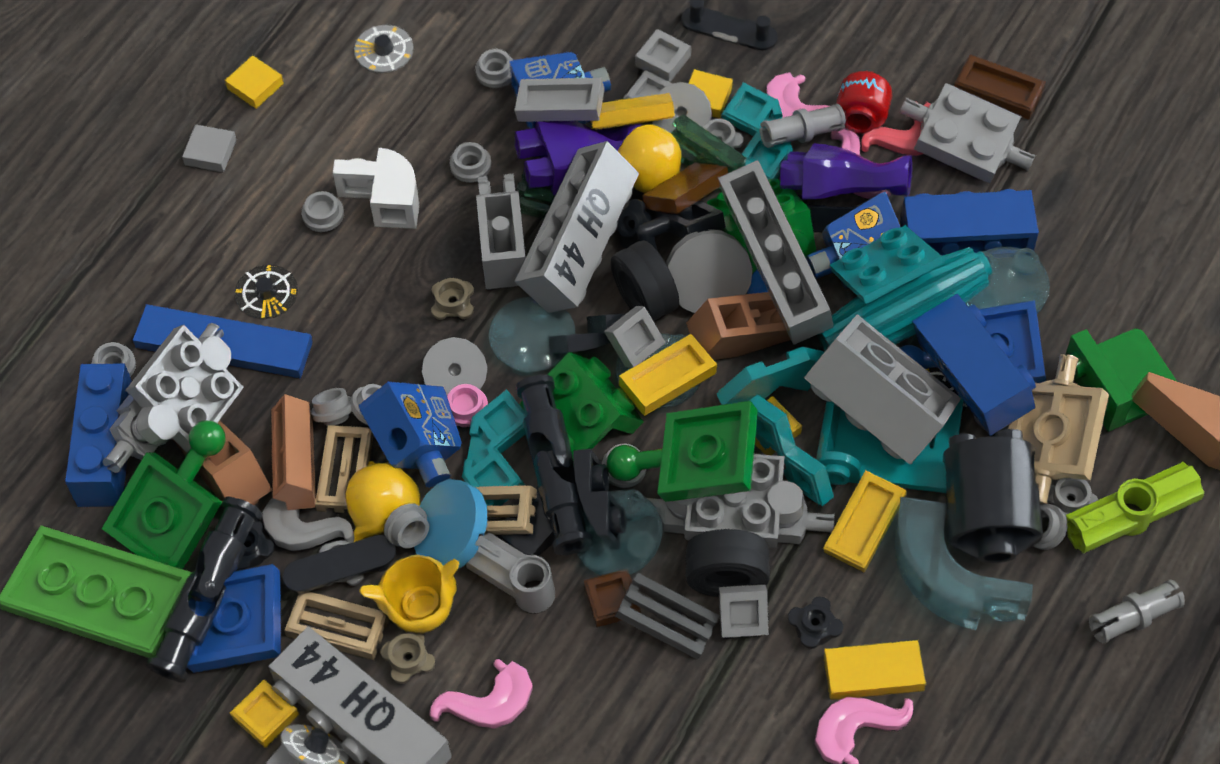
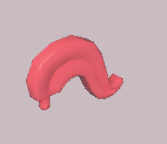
(894, 139)

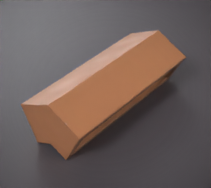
(293, 453)

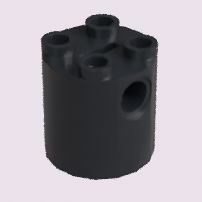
(992, 495)

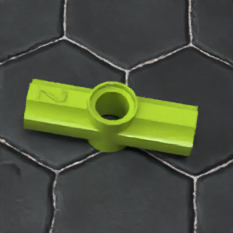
(1155, 495)

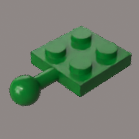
(701, 456)
(162, 507)

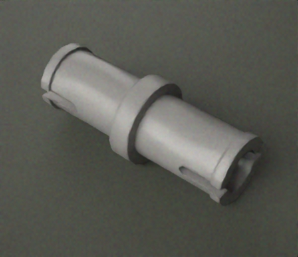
(802, 125)
(1136, 611)

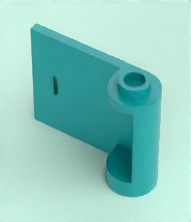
(851, 451)

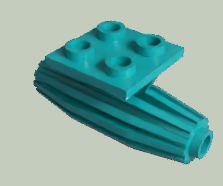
(902, 280)

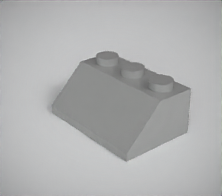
(882, 390)

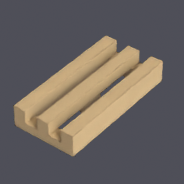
(338, 502)
(522, 511)
(341, 643)

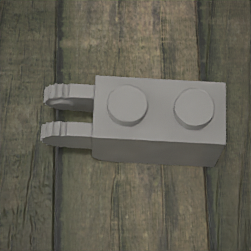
(500, 233)

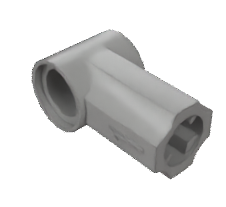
(511, 570)

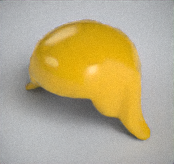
(653, 154)
(375, 494)
(415, 592)

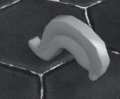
(290, 533)

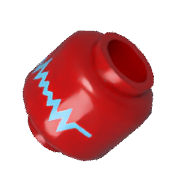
(865, 100)

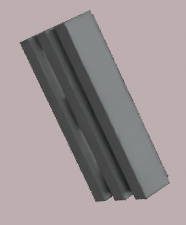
(675, 601)

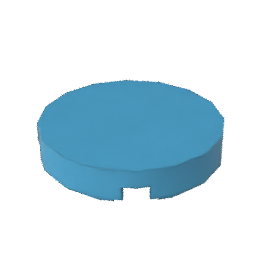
(455, 520)

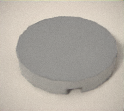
(709, 267)

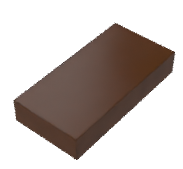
(1000, 86)
(684, 188)

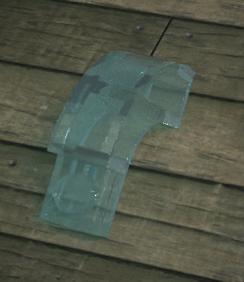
(940, 580)

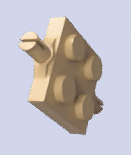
(1063, 427)

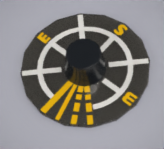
(266, 291)

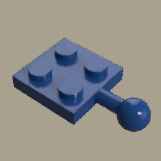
(1017, 327)
(246, 622)

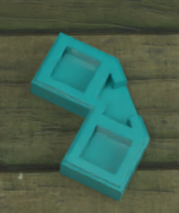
(746, 113)
(764, 380)
(492, 433)
(801, 468)

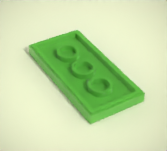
(94, 591)

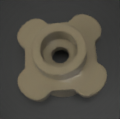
(452, 289)
(405, 644)

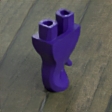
(556, 146)
(837, 171)

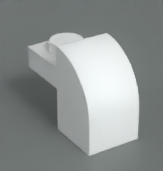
(388, 184)

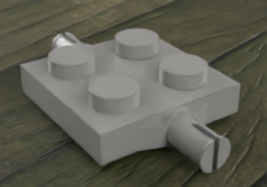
(967, 133)

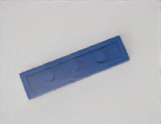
(250, 344)

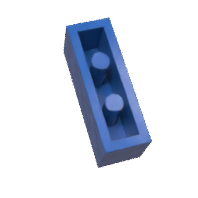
(972, 220)
(975, 363)
(98, 397)

